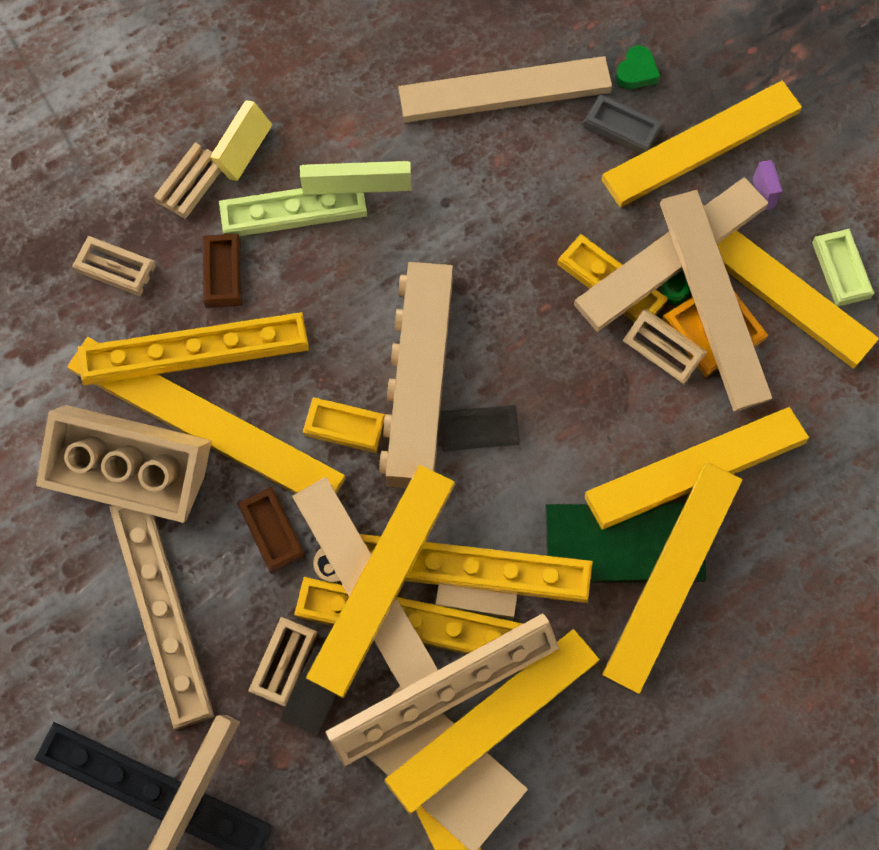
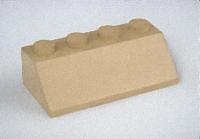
(122, 462)

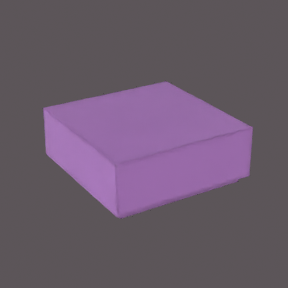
(768, 183)

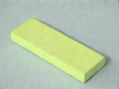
(355, 177)

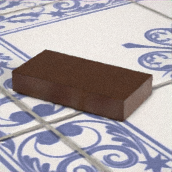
(222, 270)
(271, 530)

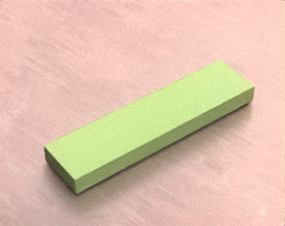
(288, 210)

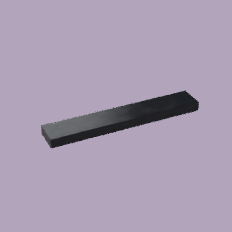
(148, 789)

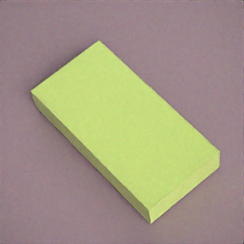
(842, 267)

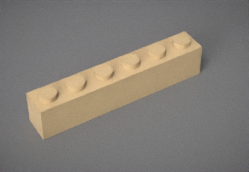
(419, 373)

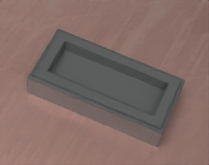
(622, 124)

